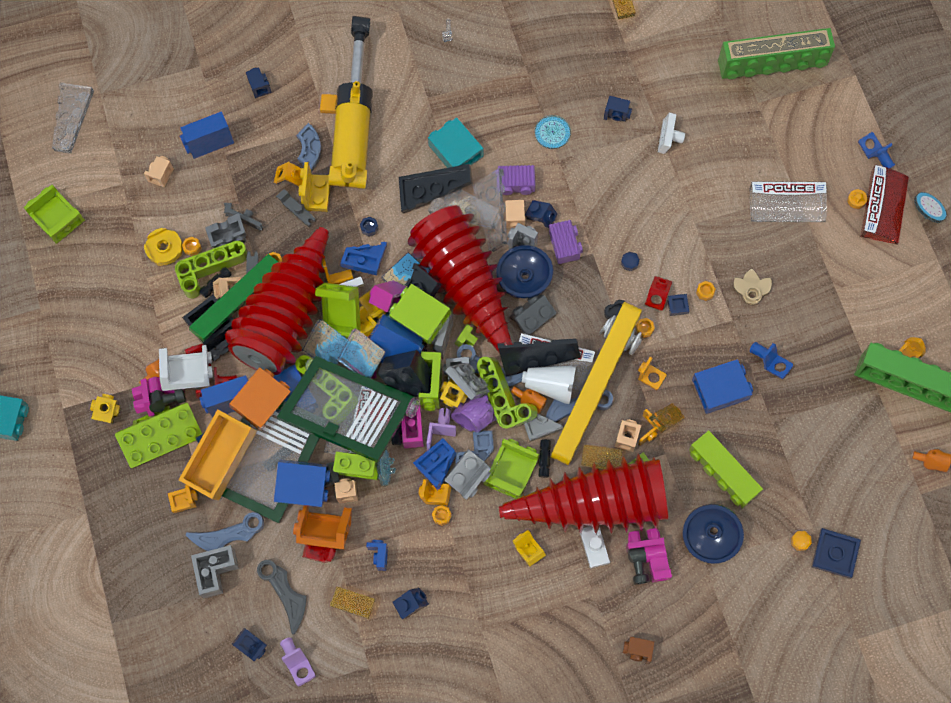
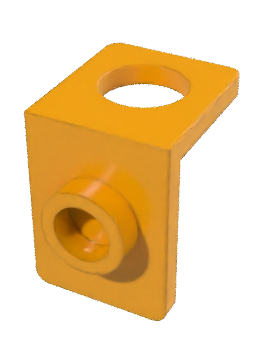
(290, 173)
(337, 278)
(646, 369)
(652, 433)

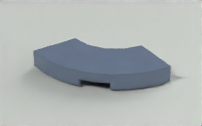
(310, 146)

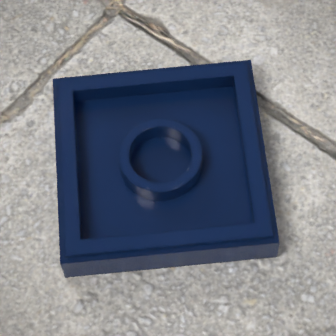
(836, 553)

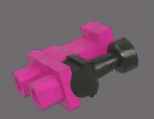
(152, 399)
(648, 551)

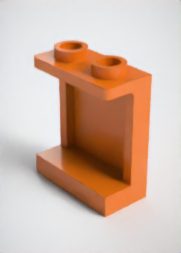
(260, 398)
(322, 529)

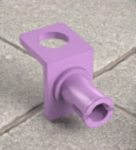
(441, 427)
(295, 661)

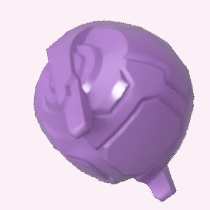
(474, 414)

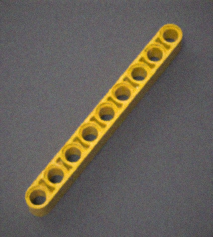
(596, 383)

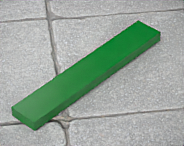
(231, 300)

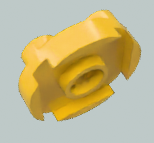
(166, 256)

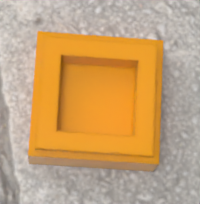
(328, 103)

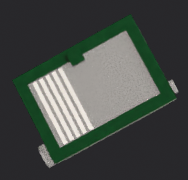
(347, 408)
(256, 474)

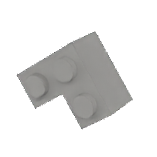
(209, 567)

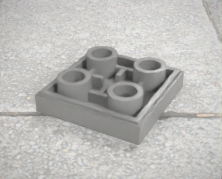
(441, 340)
(465, 378)

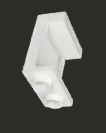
(185, 370)

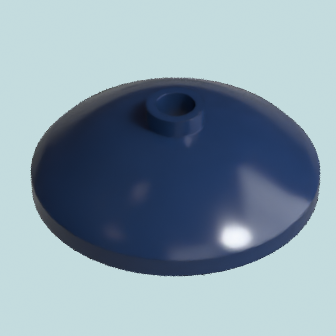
(525, 261)
(712, 546)

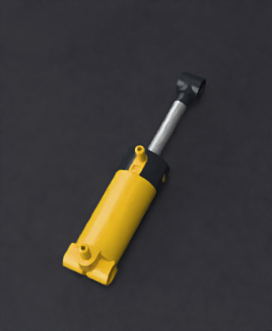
(352, 118)

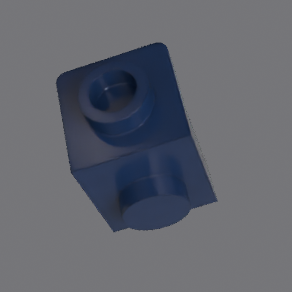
(541, 212)
(410, 602)
(249, 645)

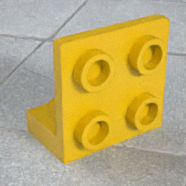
(314, 190)

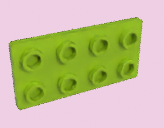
(158, 434)

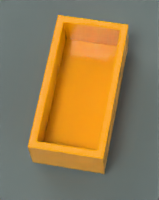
(217, 455)

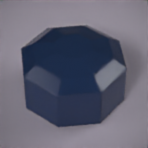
(369, 226)
(630, 261)

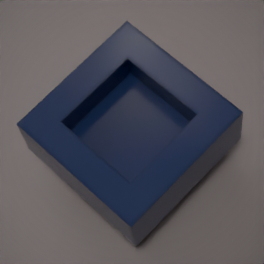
(678, 304)

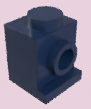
(258, 82)
(617, 109)

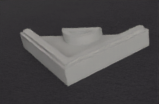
(540, 426)

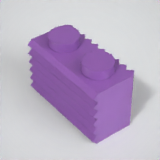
(518, 179)
(564, 241)

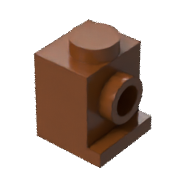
(639, 649)

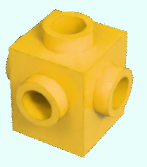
(449, 398)
(97, 408)

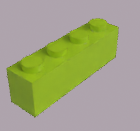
(725, 469)

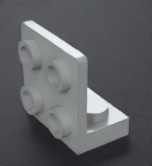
(468, 474)

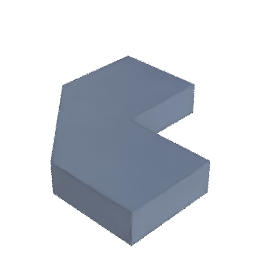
(482, 445)

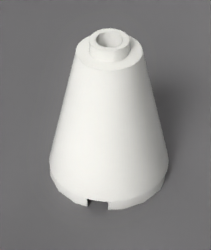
(551, 381)

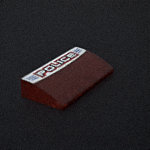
(884, 205)

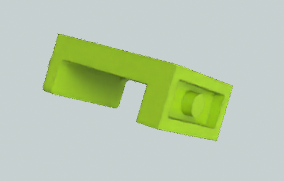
(53, 213)
(340, 307)
(420, 313)
(431, 400)
(355, 466)
(512, 468)

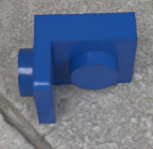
(380, 558)

